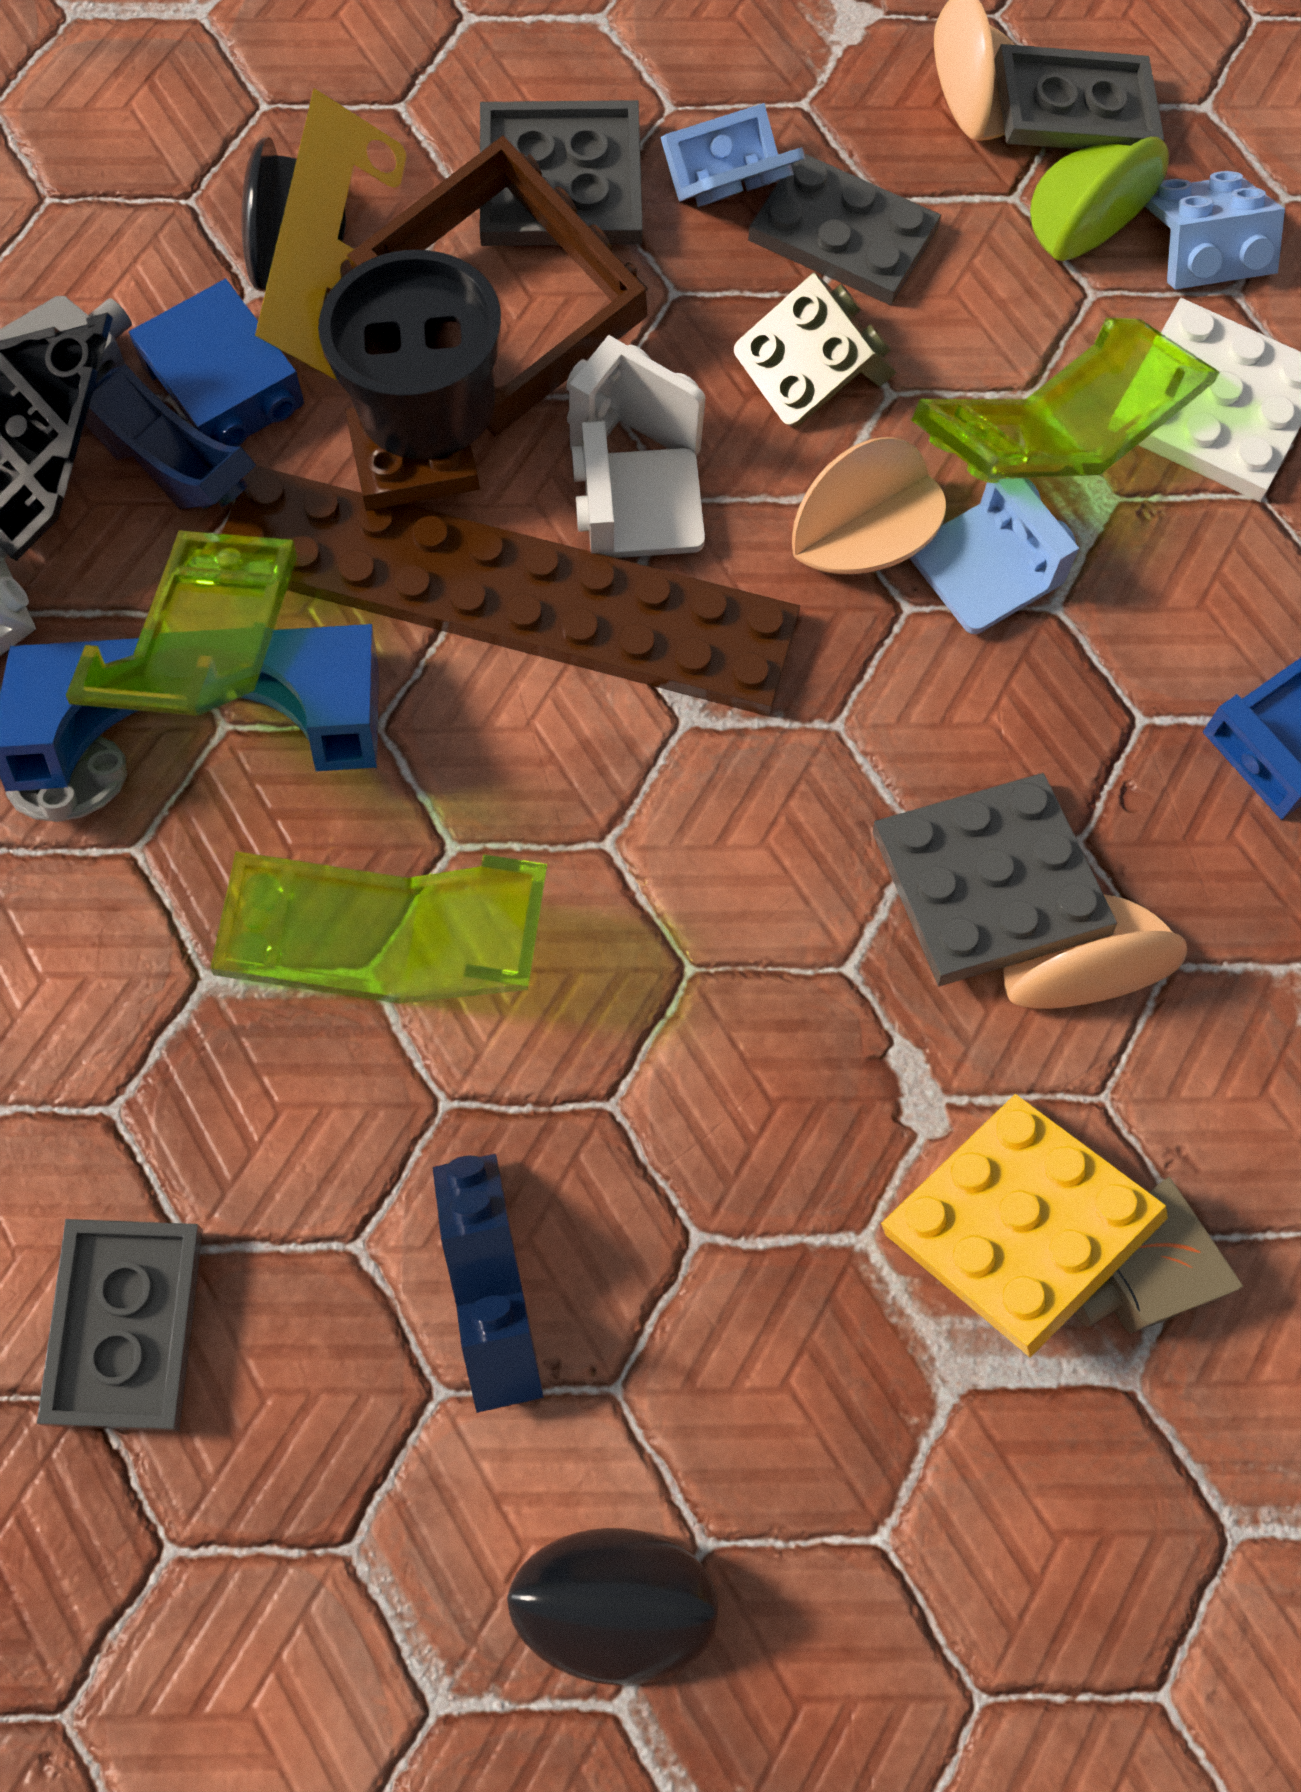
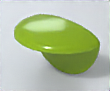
(1095, 194)

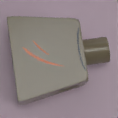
(1167, 1274)

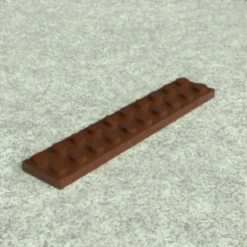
(523, 591)

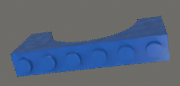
(311, 675)

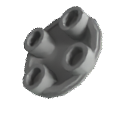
(91, 786)

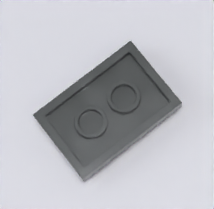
(1075, 97)
(845, 228)
(121, 1325)

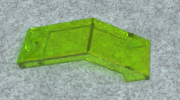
(1080, 416)
(201, 631)
(380, 931)

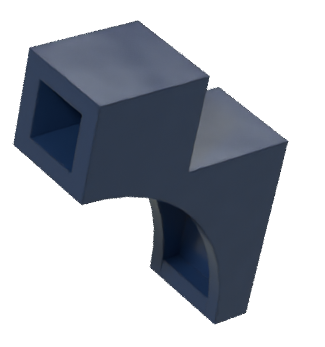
(175, 454)
(486, 1283)

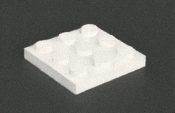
(1246, 417)

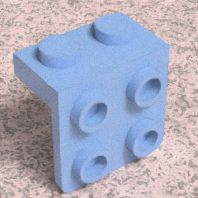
(721, 153)
(1218, 229)
(998, 555)

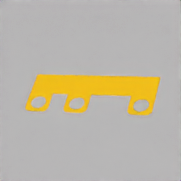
(308, 244)

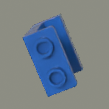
(217, 366)
(1264, 738)

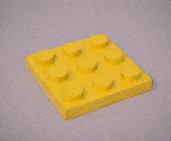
(1024, 1223)

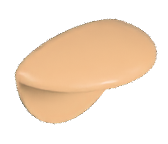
(966, 67)
(868, 509)
(1103, 969)

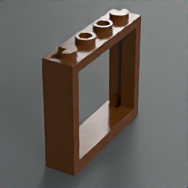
(468, 190)

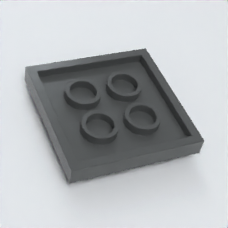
(580, 147)
(993, 879)

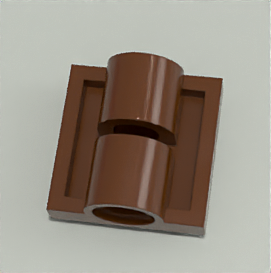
(397, 480)

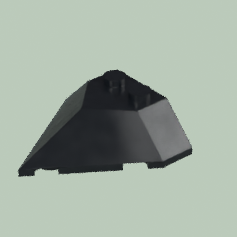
(43, 410)

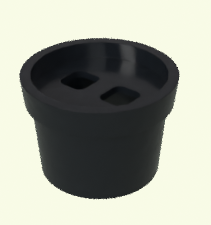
(415, 350)

